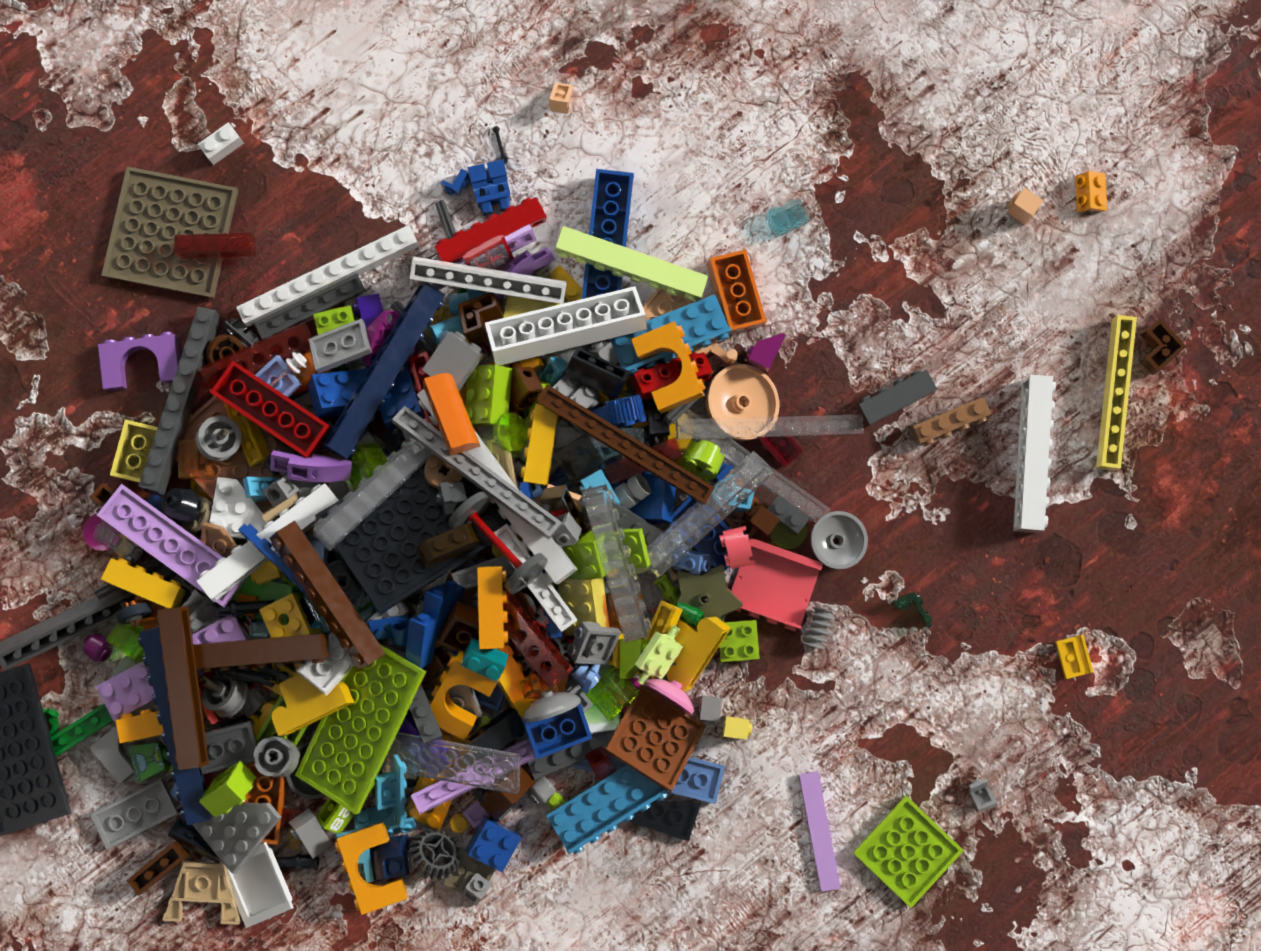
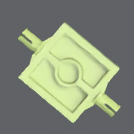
(658, 655)

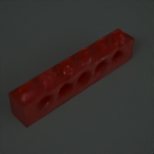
(299, 331)
(535, 636)

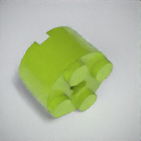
(702, 459)

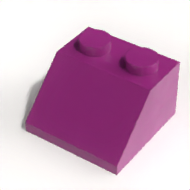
(764, 352)

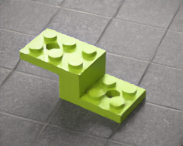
(587, 559)

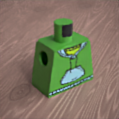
(148, 760)

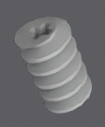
(818, 629)

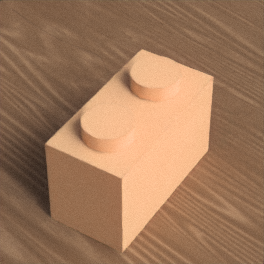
(1024, 205)

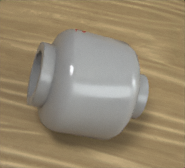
(542, 790)

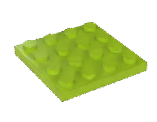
(908, 851)

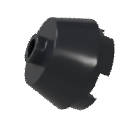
(181, 505)

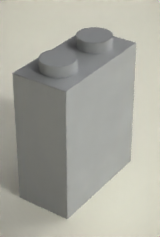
(454, 357)

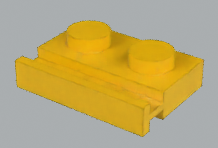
(1074, 656)

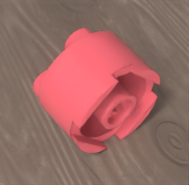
(737, 547)

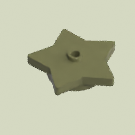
(707, 584)

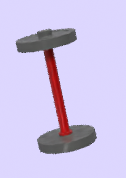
(469, 513)

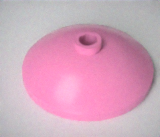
(672, 693)

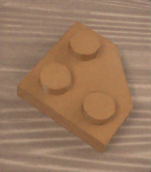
(217, 539)

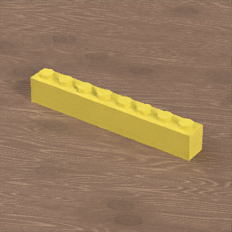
(1116, 393)

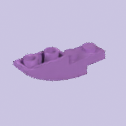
(527, 264)
(313, 469)

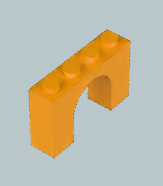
(687, 386)
(446, 712)
(368, 896)

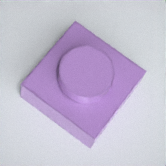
(474, 813)

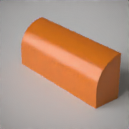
(450, 413)

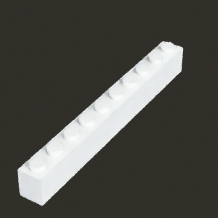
(356, 262)

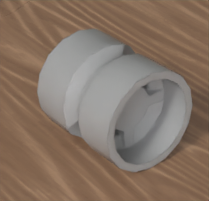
(635, 490)

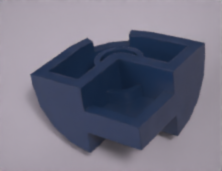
(391, 858)

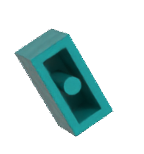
(484, 661)

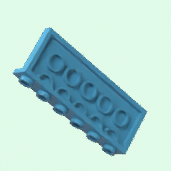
(701, 324)
(603, 807)

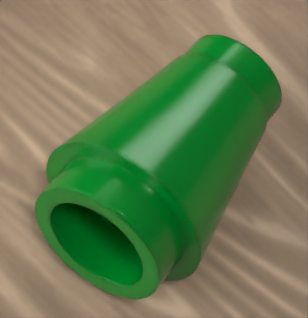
(690, 614)

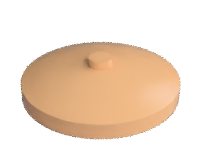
(741, 393)

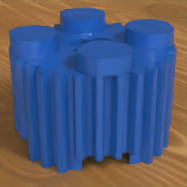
(625, 411)

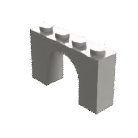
(112, 753)

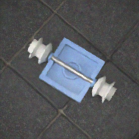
(280, 374)

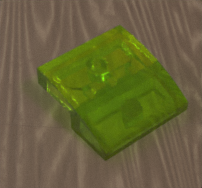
(612, 693)

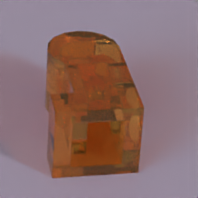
(537, 687)

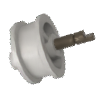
(218, 438)
(224, 695)

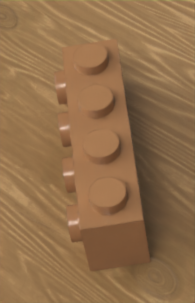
(953, 420)

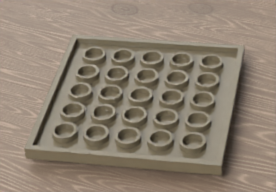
(144, 227)

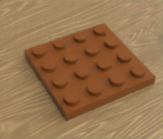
(655, 738)

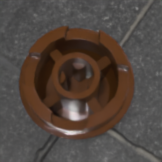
(223, 346)

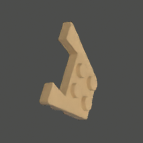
(203, 884)

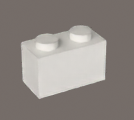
(220, 143)

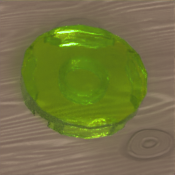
(510, 432)
(786, 539)

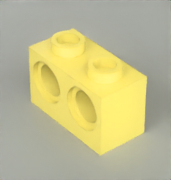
(736, 727)

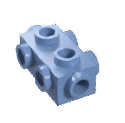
(694, 562)

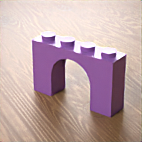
(115, 354)

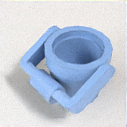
(586, 675)

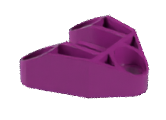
(378, 332)

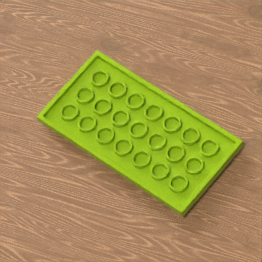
(356, 739)

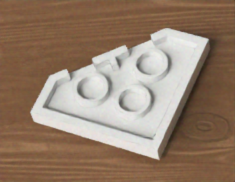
(233, 509)

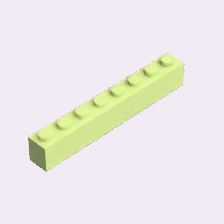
(630, 264)

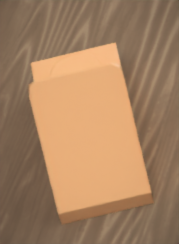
(560, 98)

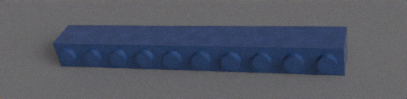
(383, 371)
(189, 781)

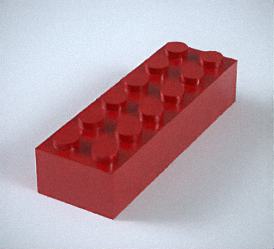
(271, 410)

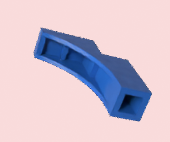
(426, 626)

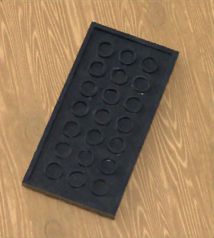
(29, 768)

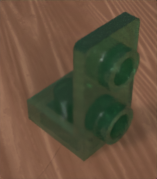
(904, 602)

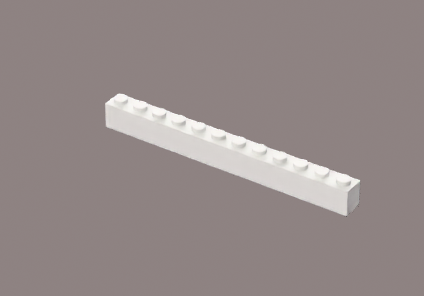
(558, 565)

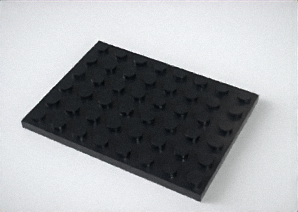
(385, 543)

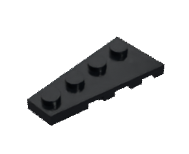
(669, 818)

